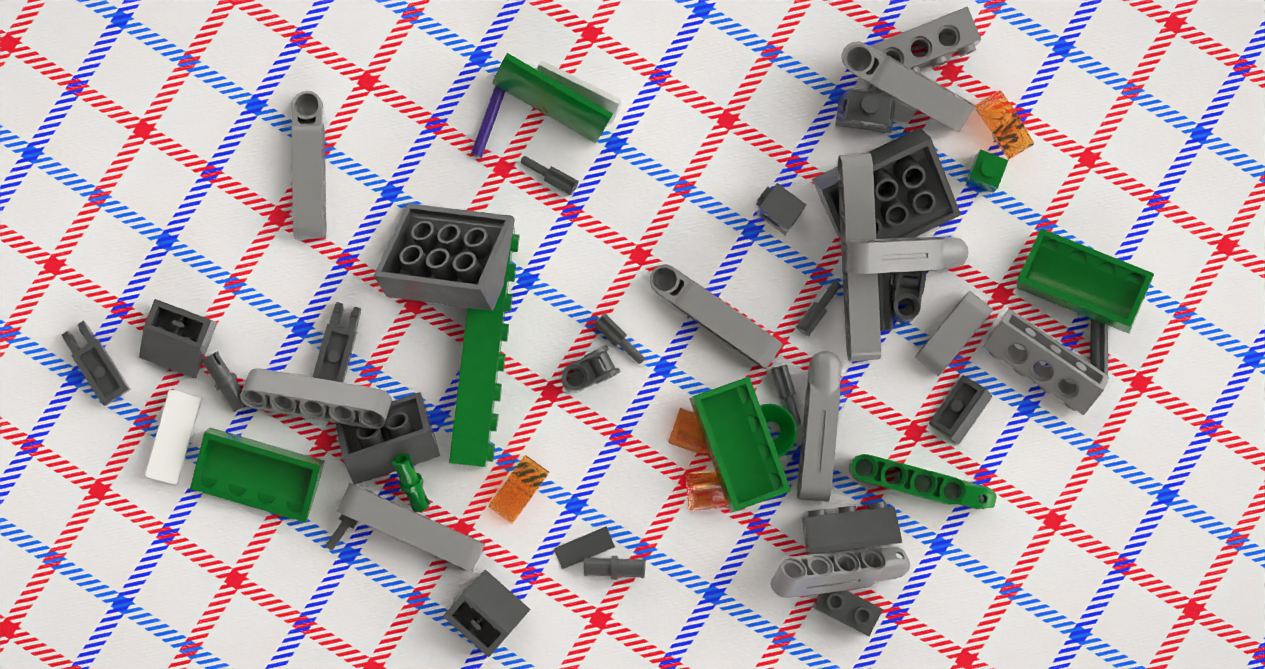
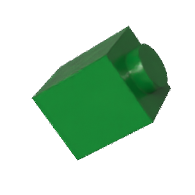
(986, 171)

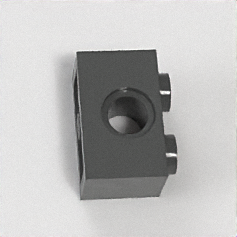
(779, 208)
(849, 610)

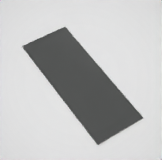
(585, 546)

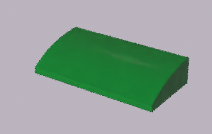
(551, 98)
(1084, 280)
(740, 444)
(257, 474)

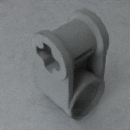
(907, 287)
(591, 369)

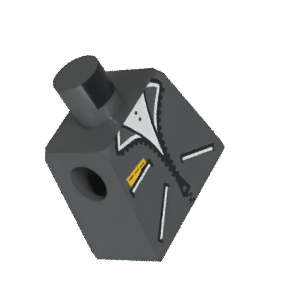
(866, 111)

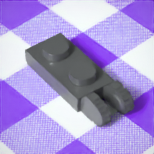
(337, 346)
(97, 366)

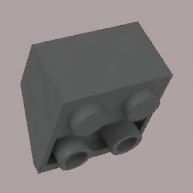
(176, 338)
(486, 613)

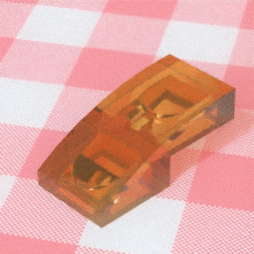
(1004, 124)
(518, 489)

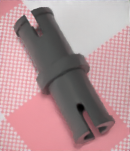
(224, 380)
(614, 567)

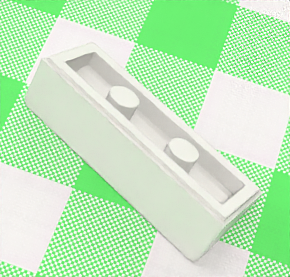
(585, 89)
(173, 437)

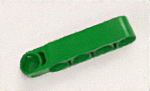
(968, 491)

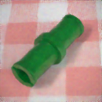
(411, 482)

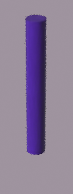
(488, 122)

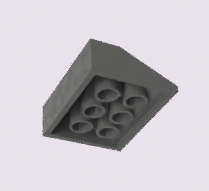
(908, 188)
(447, 257)

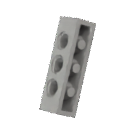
(957, 24)
(1041, 347)

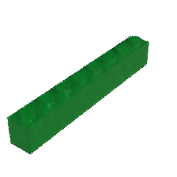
(479, 376)

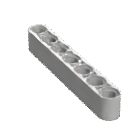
(859, 290)

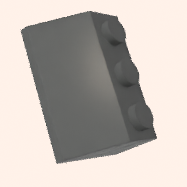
(406, 430)
(851, 528)

